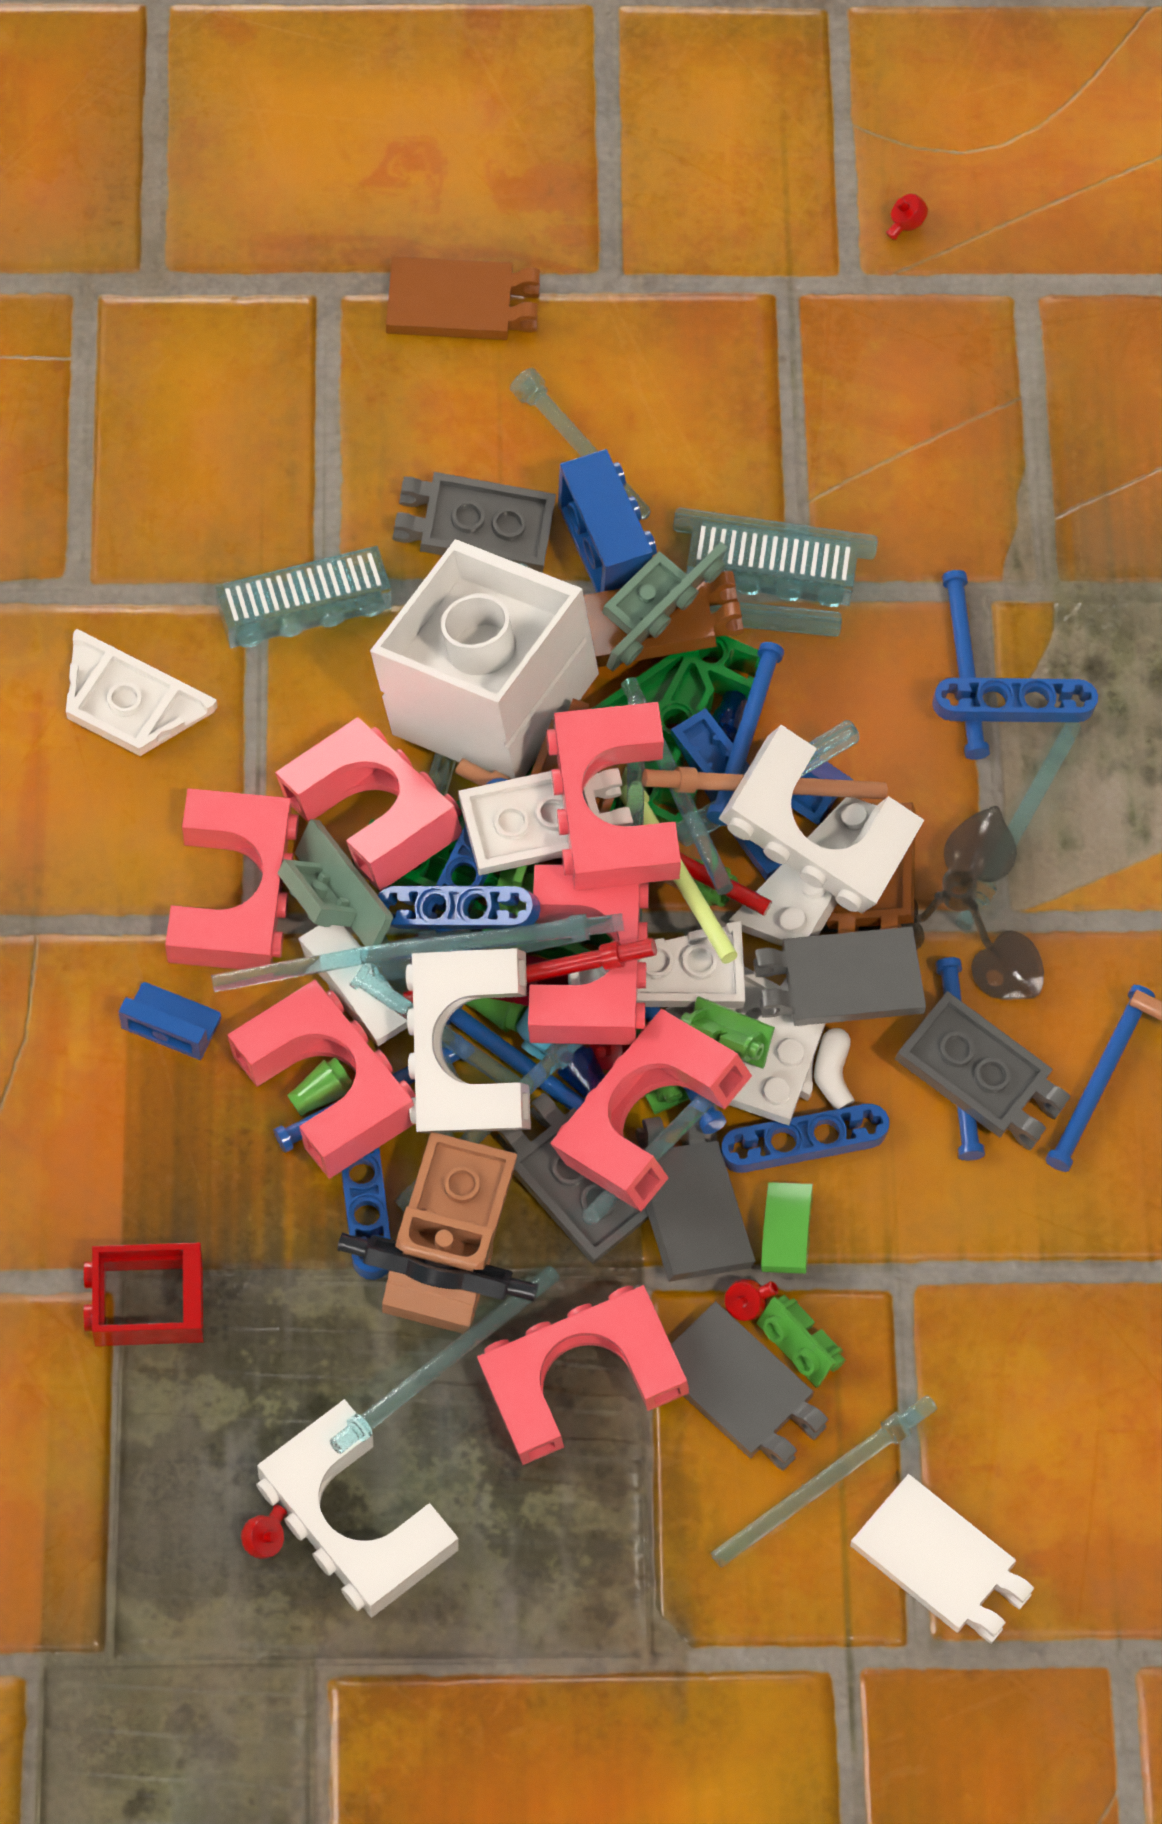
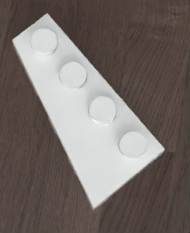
(797, 906)
(686, 970)
(777, 1086)

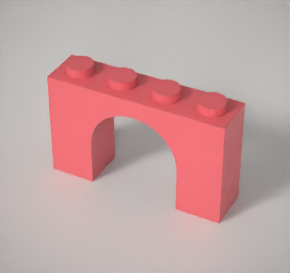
(361, 761)
(598, 850)
(246, 933)
(605, 1008)
(311, 1026)
(661, 1056)
(621, 1324)

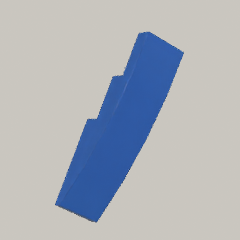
(708, 751)

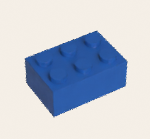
(603, 520)

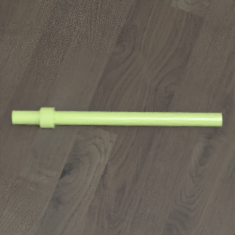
(691, 893)

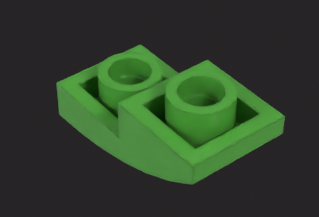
(787, 1228)

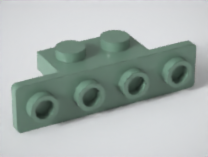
(651, 596)
(333, 887)

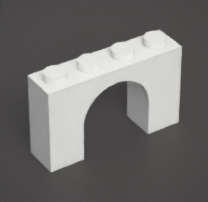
(763, 814)
(439, 987)
(373, 1569)

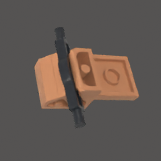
(447, 1237)

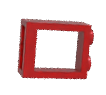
(145, 1257)

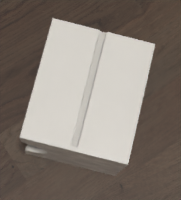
(484, 660)

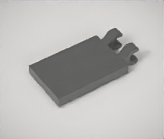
(477, 512)
(843, 977)
(982, 1070)
(563, 1190)
(696, 1208)
(744, 1387)

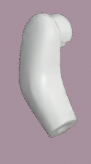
(829, 1068)

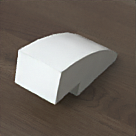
(375, 1018)

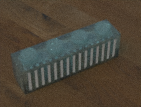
(780, 562)
(303, 597)

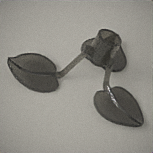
(987, 852)

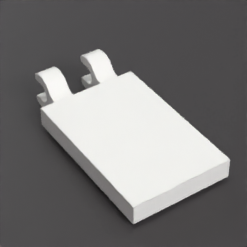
(517, 818)
(940, 1559)

